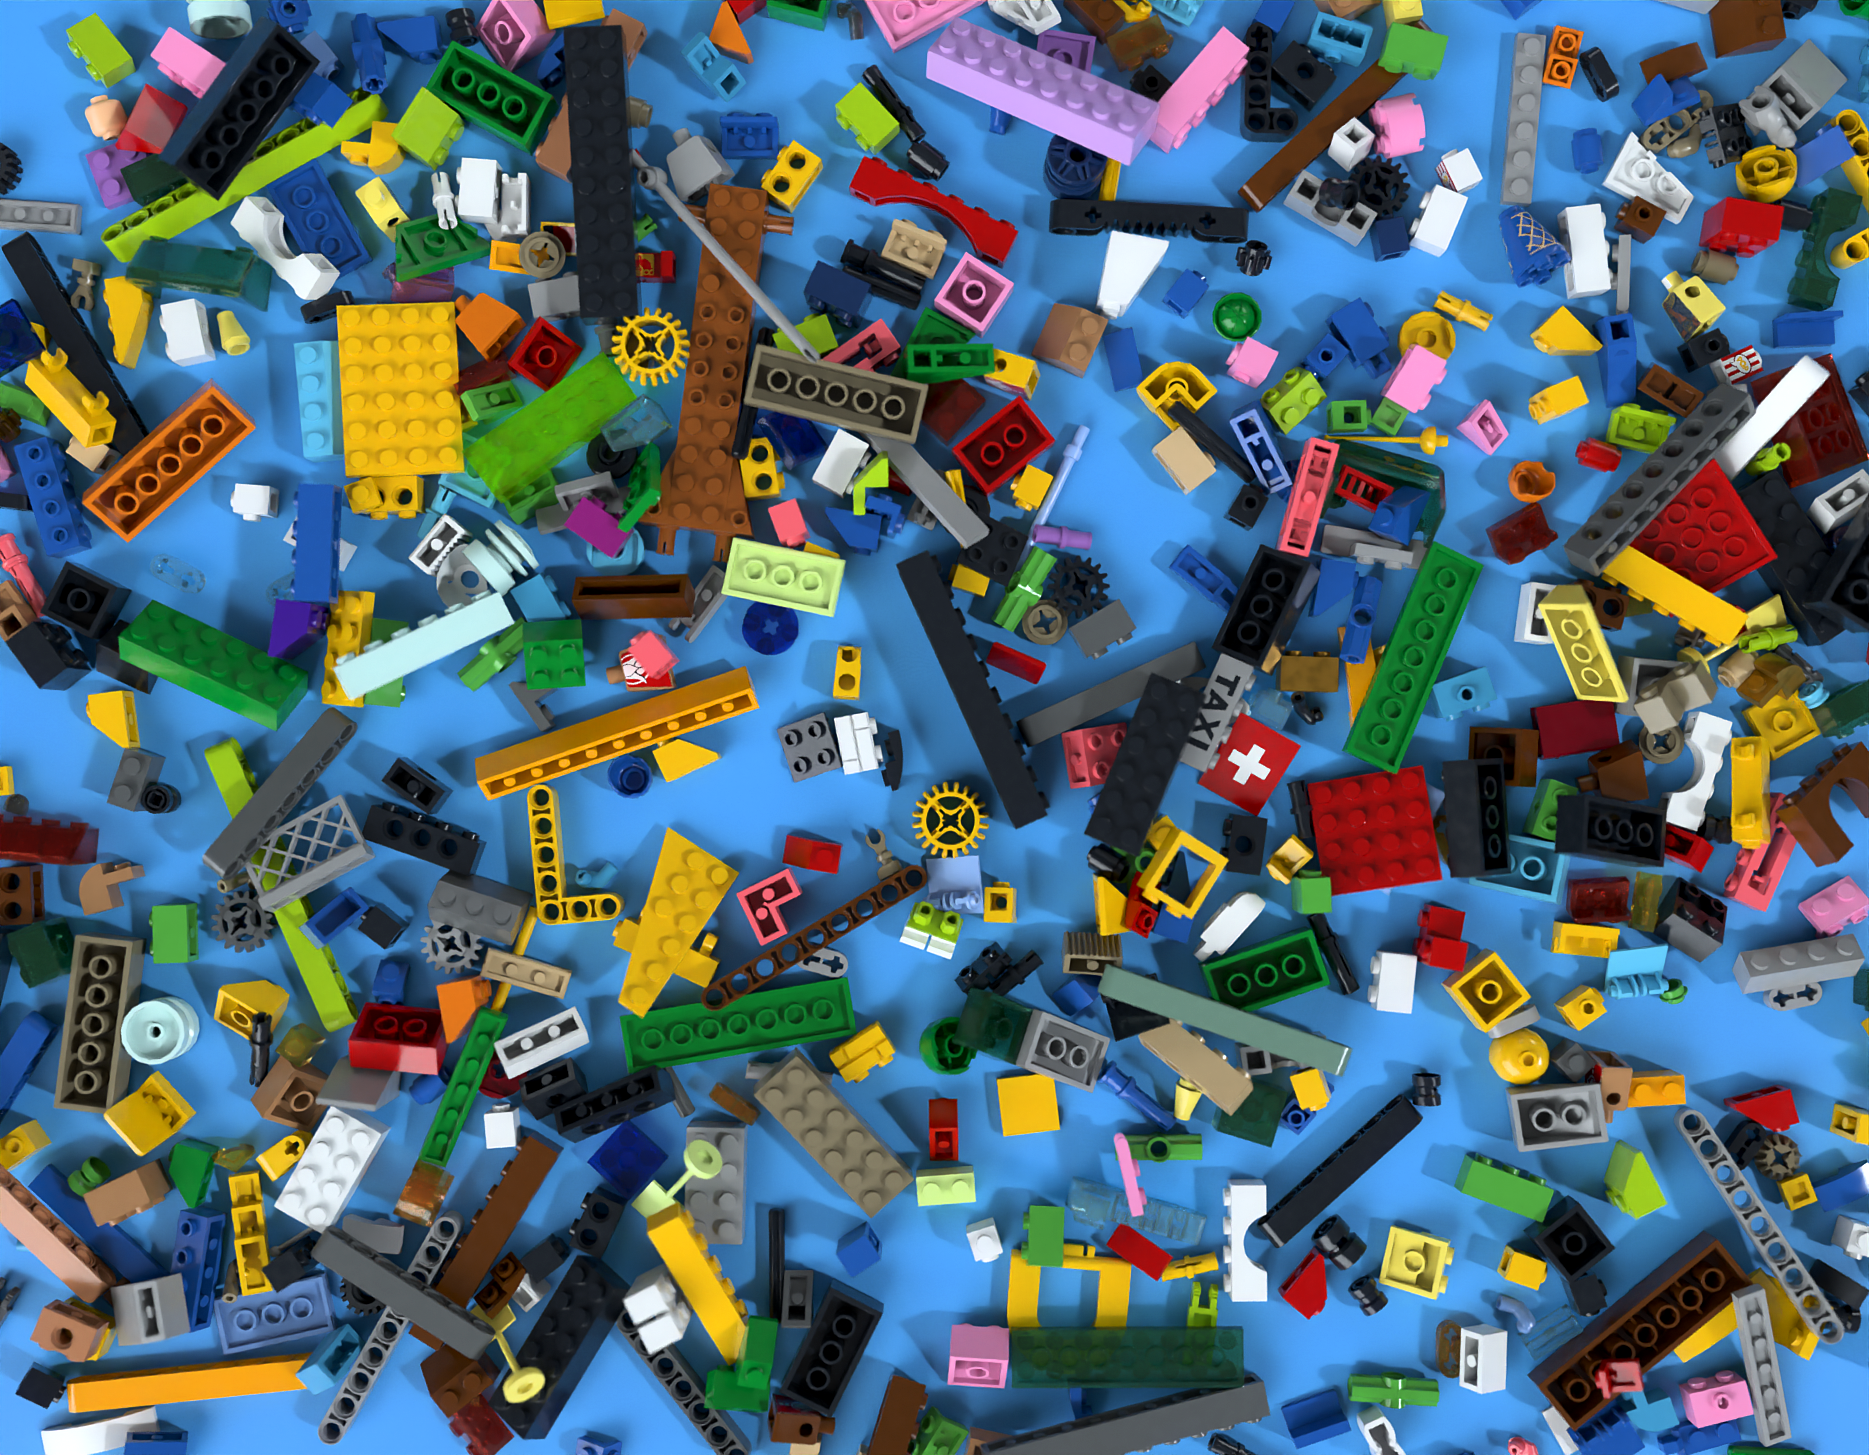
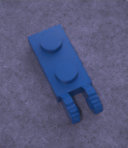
(1203, 577)

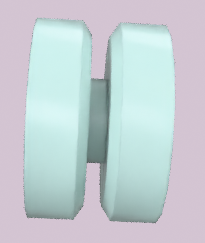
(160, 1030)

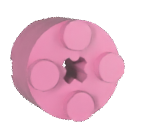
(1397, 126)

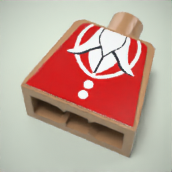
(636, 677)
(1614, 1080)

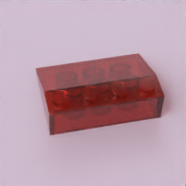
(1821, 432)

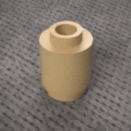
(1737, 668)

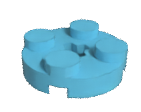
(625, 564)

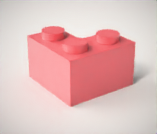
(762, 903)

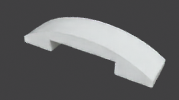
(98, 1435)

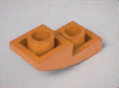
(1561, 57)

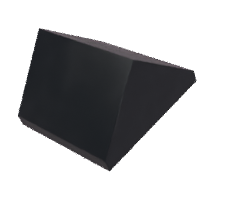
(110, 664)

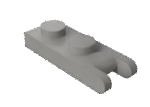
(1621, 280)
(706, 603)

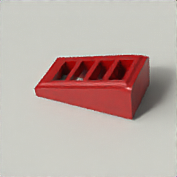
(1383, 489)

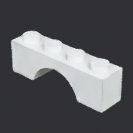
(262, 227)
(1706, 739)
(1245, 1204)

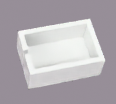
(659, 1295)

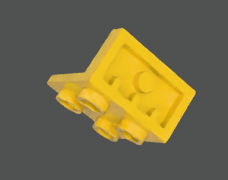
(1788, 1325)

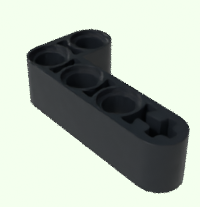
(1261, 83)

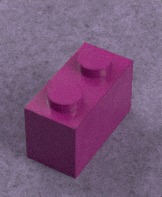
(598, 526)

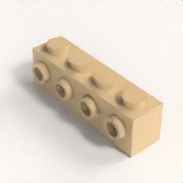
(1199, 1064)

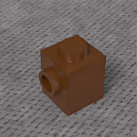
(1639, 219)

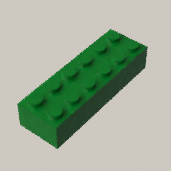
(213, 665)

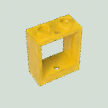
(1161, 860)

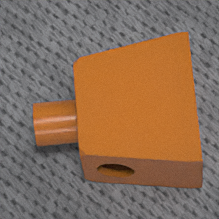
(487, 324)

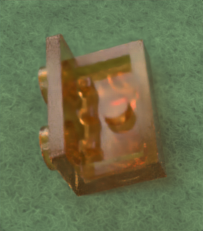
(1139, 44)

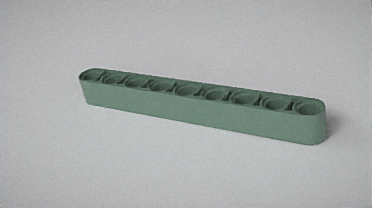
(1224, 1020)

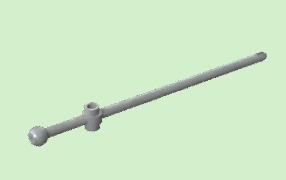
(656, 179)

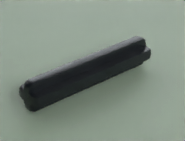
(886, 289)

